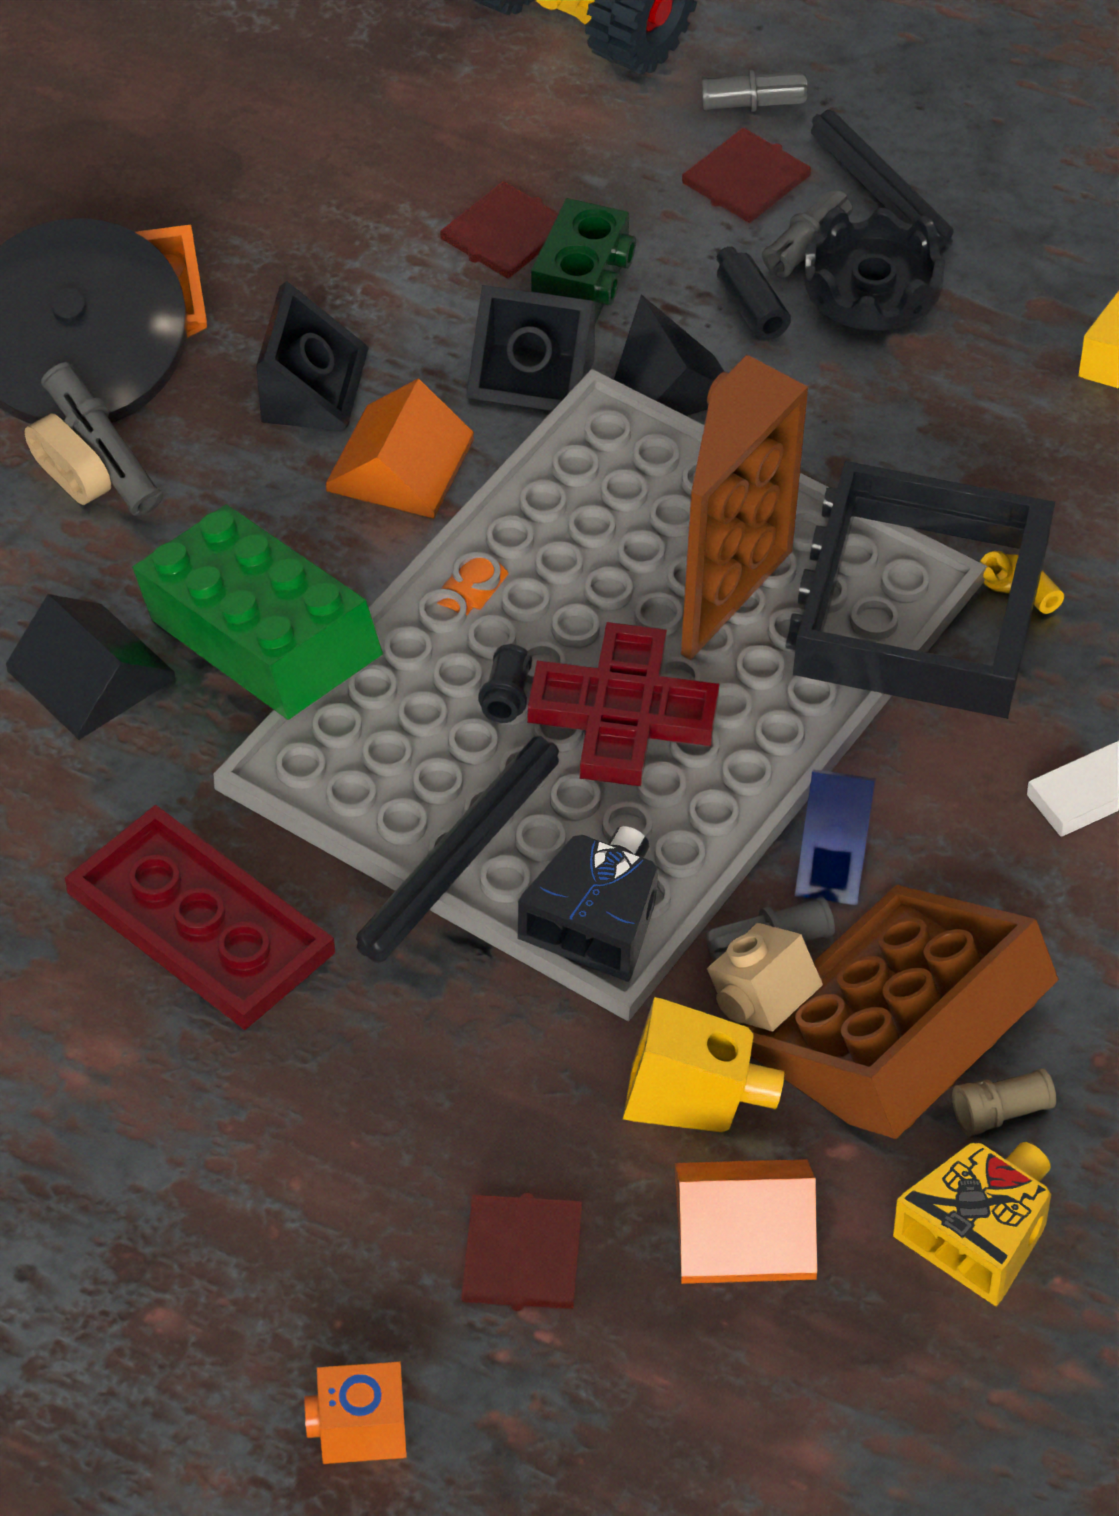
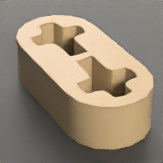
(67, 459)

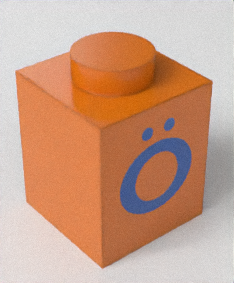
(358, 1413)

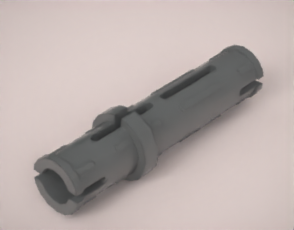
(90, 421)

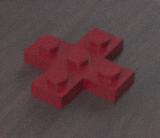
(623, 703)

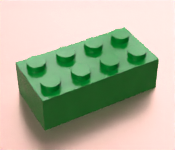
(258, 611)

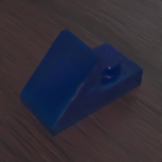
(835, 837)

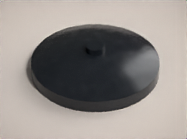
(90, 300)

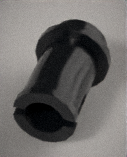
(504, 693)

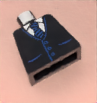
(593, 902)

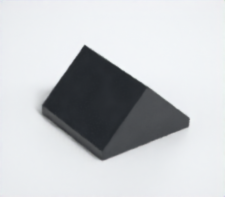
(530, 347)
(307, 365)
(84, 664)

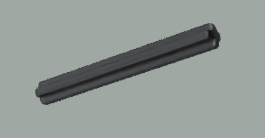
(457, 849)

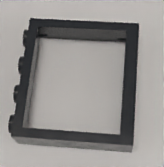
(932, 507)

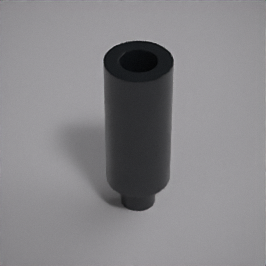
(752, 294)

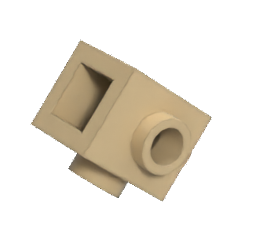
(764, 976)

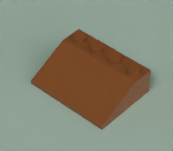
(741, 494)
(907, 1006)

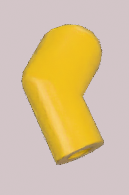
(1000, 575)

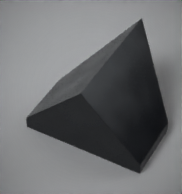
(666, 362)

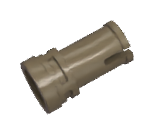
(988, 1103)

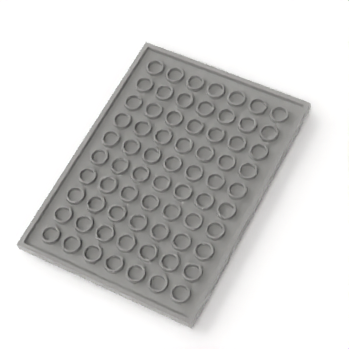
(590, 535)

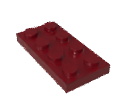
(200, 916)

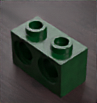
(584, 254)

